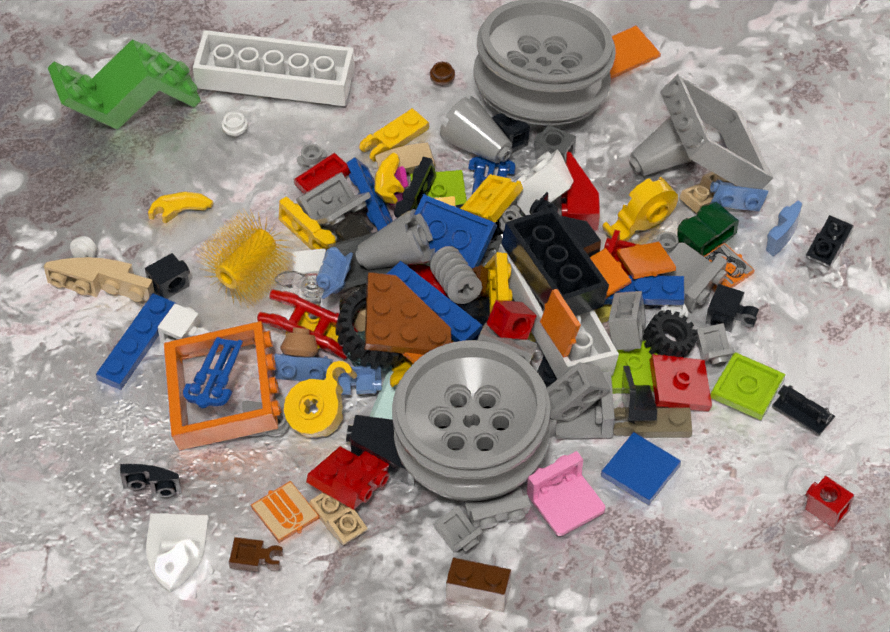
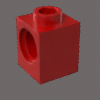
(511, 319)
(828, 512)

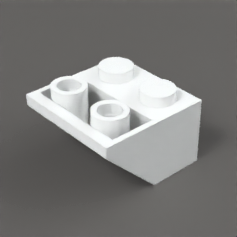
(547, 175)

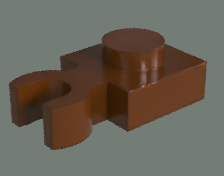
(250, 554)

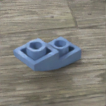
(787, 224)

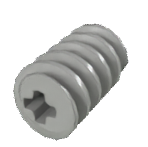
(455, 275)

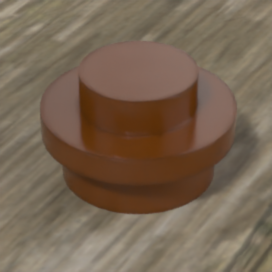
(442, 73)

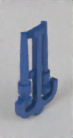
(481, 167)
(217, 377)

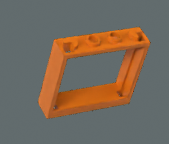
(227, 427)

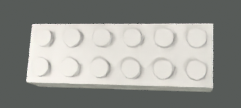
(274, 68)
(592, 340)

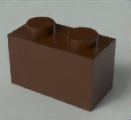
(478, 584)

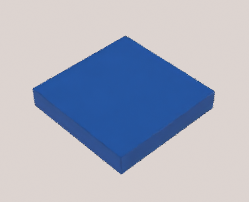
(641, 468)

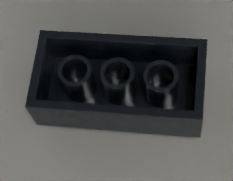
(553, 260)

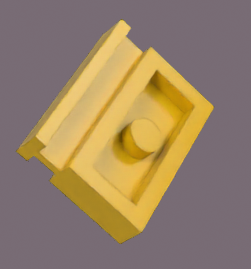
(493, 197)

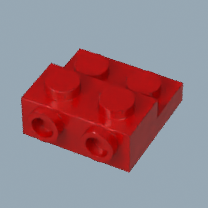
(349, 477)

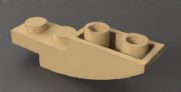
(91, 275)

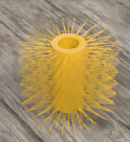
(245, 258)

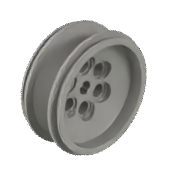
(544, 61)
(473, 377)

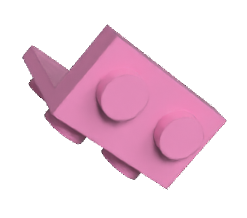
(564, 494)

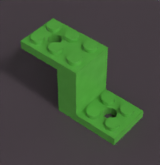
(124, 84)

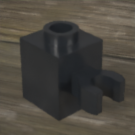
(727, 309)

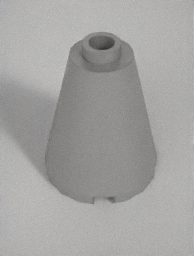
(476, 131)
(659, 151)
(401, 240)

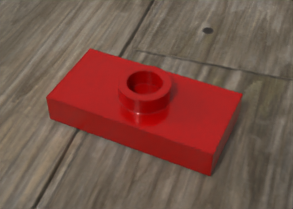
(321, 172)

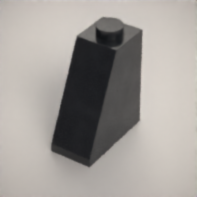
(377, 438)

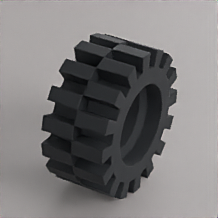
(675, 326)

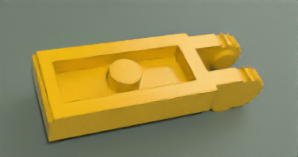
(395, 134)
(303, 226)

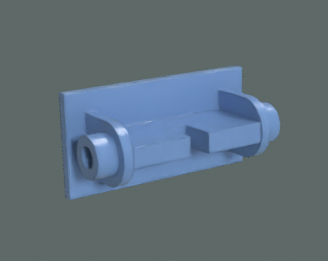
(737, 197)
(333, 271)
(300, 368)
(366, 382)

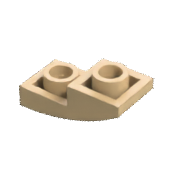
(409, 155)
(700, 194)
(338, 518)

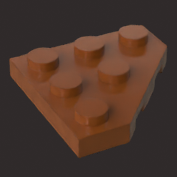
(400, 319)

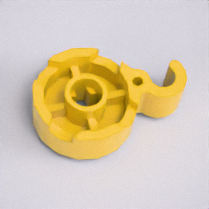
(648, 207)
(328, 399)

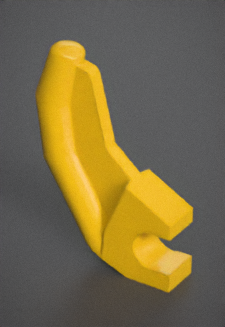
(385, 179)
(174, 203)

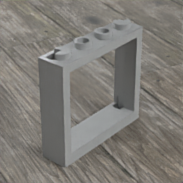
(742, 160)

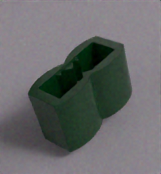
(708, 228)

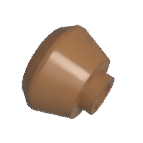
(299, 343)

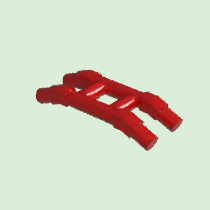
(302, 306)

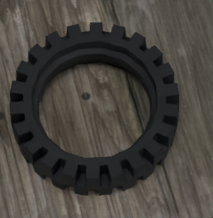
(354, 344)

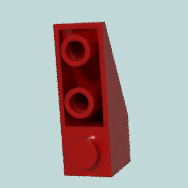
(581, 197)

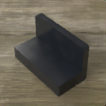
(637, 399)

